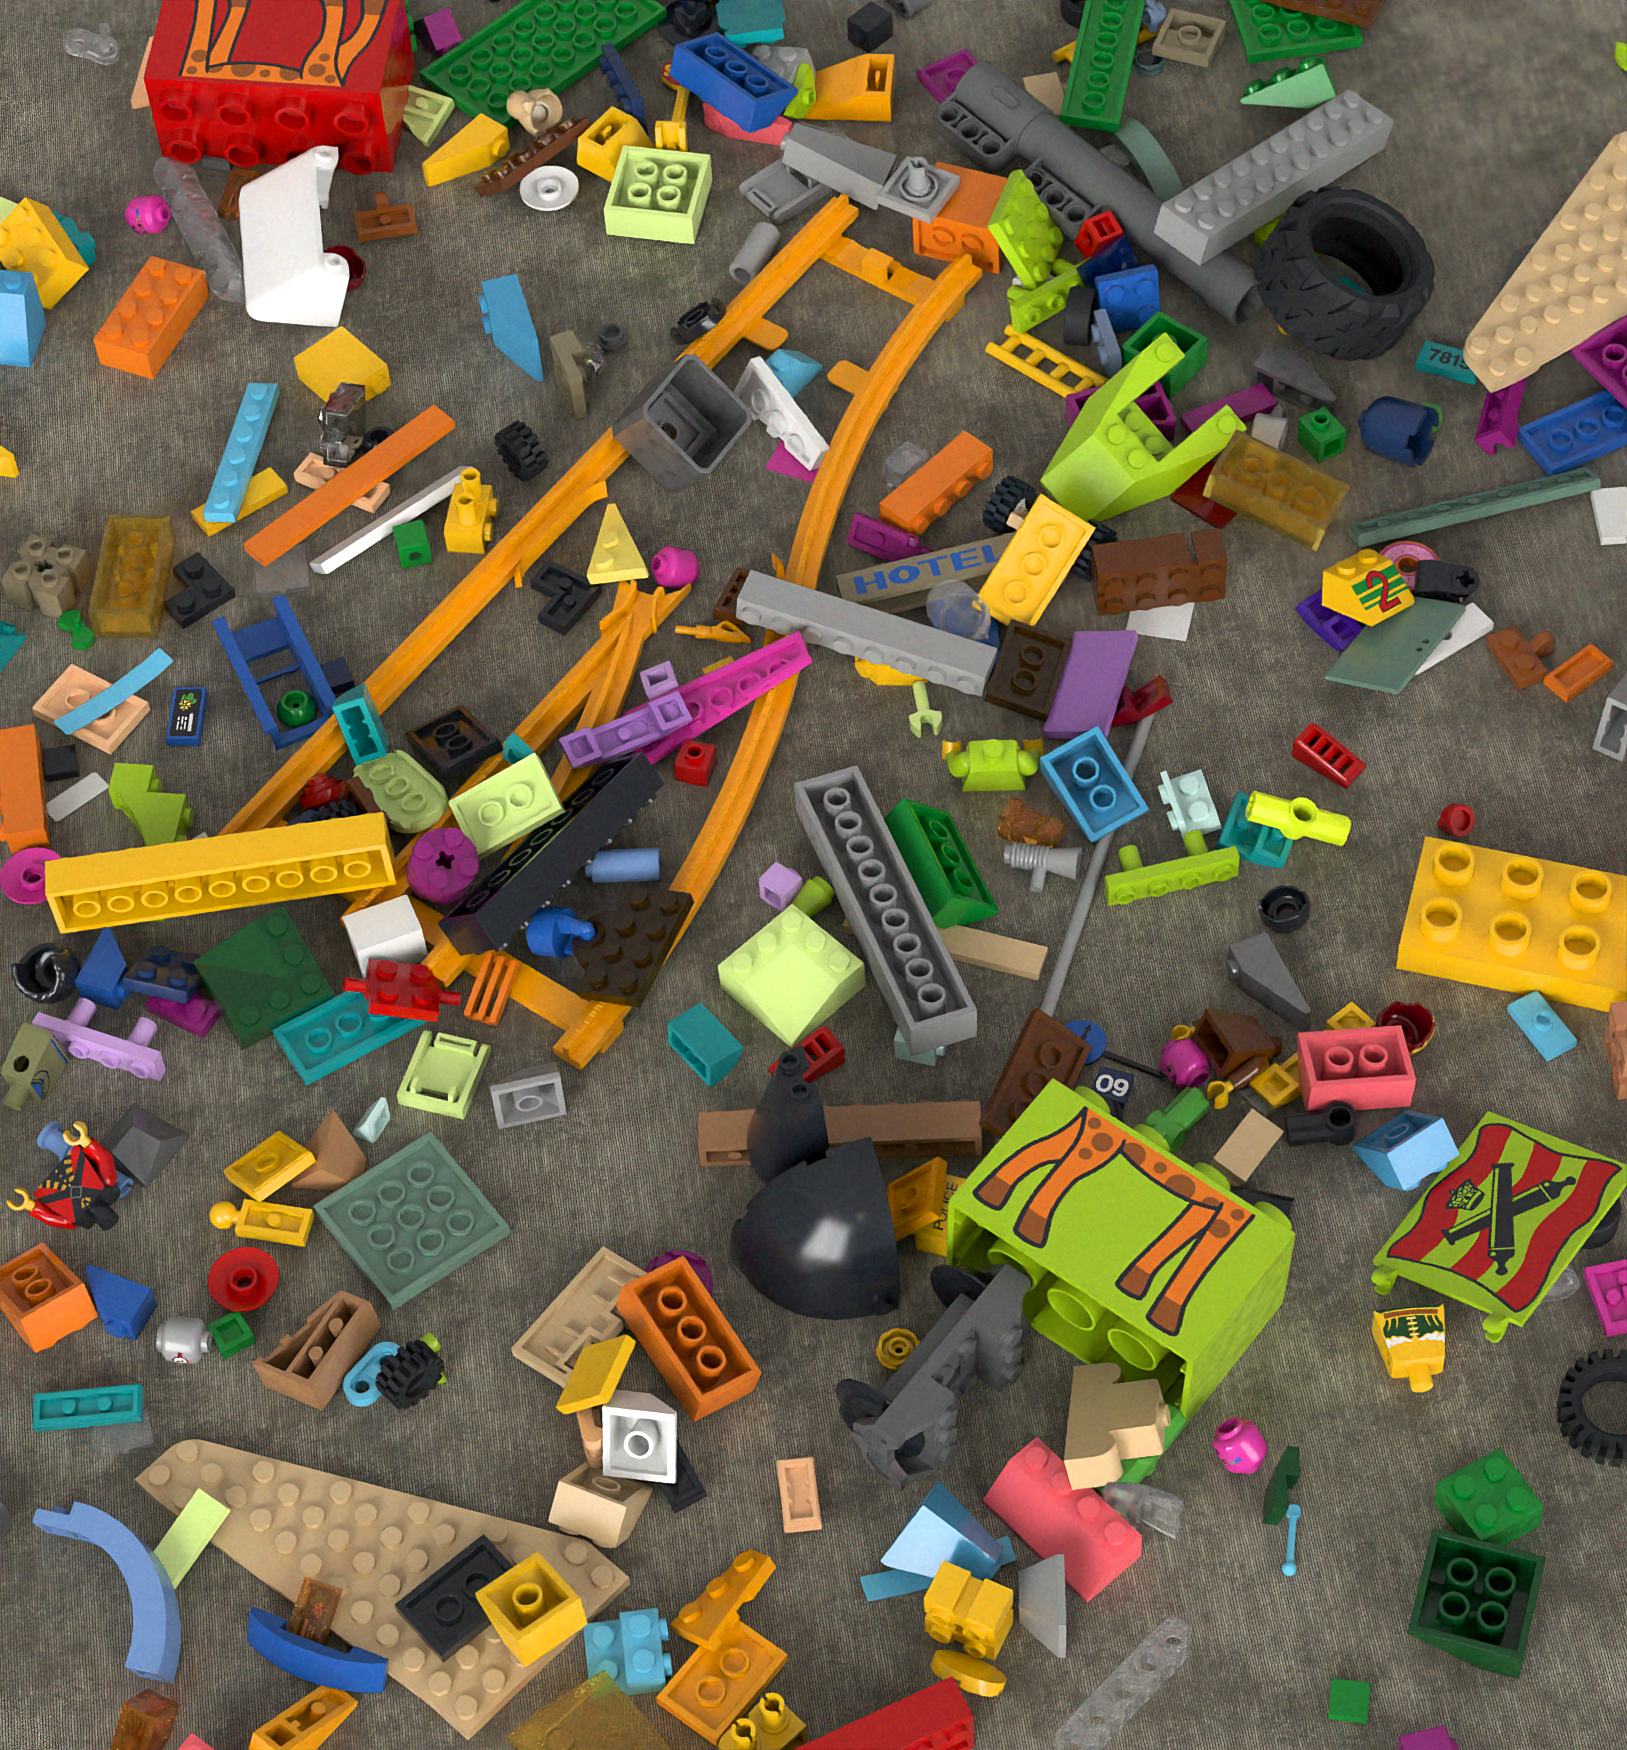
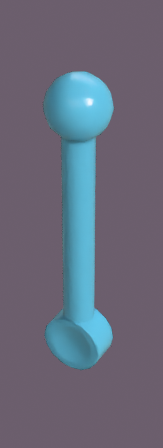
(1293, 1515)

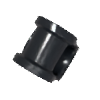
(1439, 582)

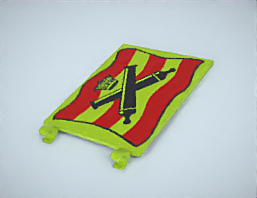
(1502, 1221)

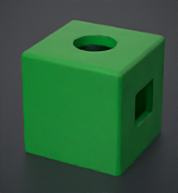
(412, 544)

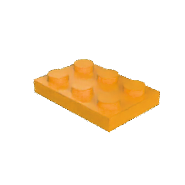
(722, 1684)

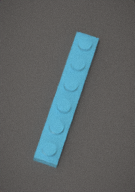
(241, 452)

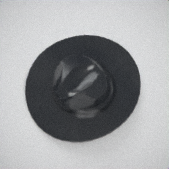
(689, 21)

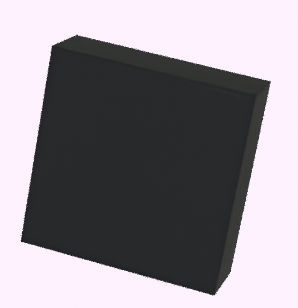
(60, 763)

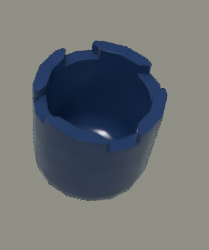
(1398, 430)

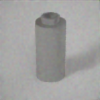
(755, 253)

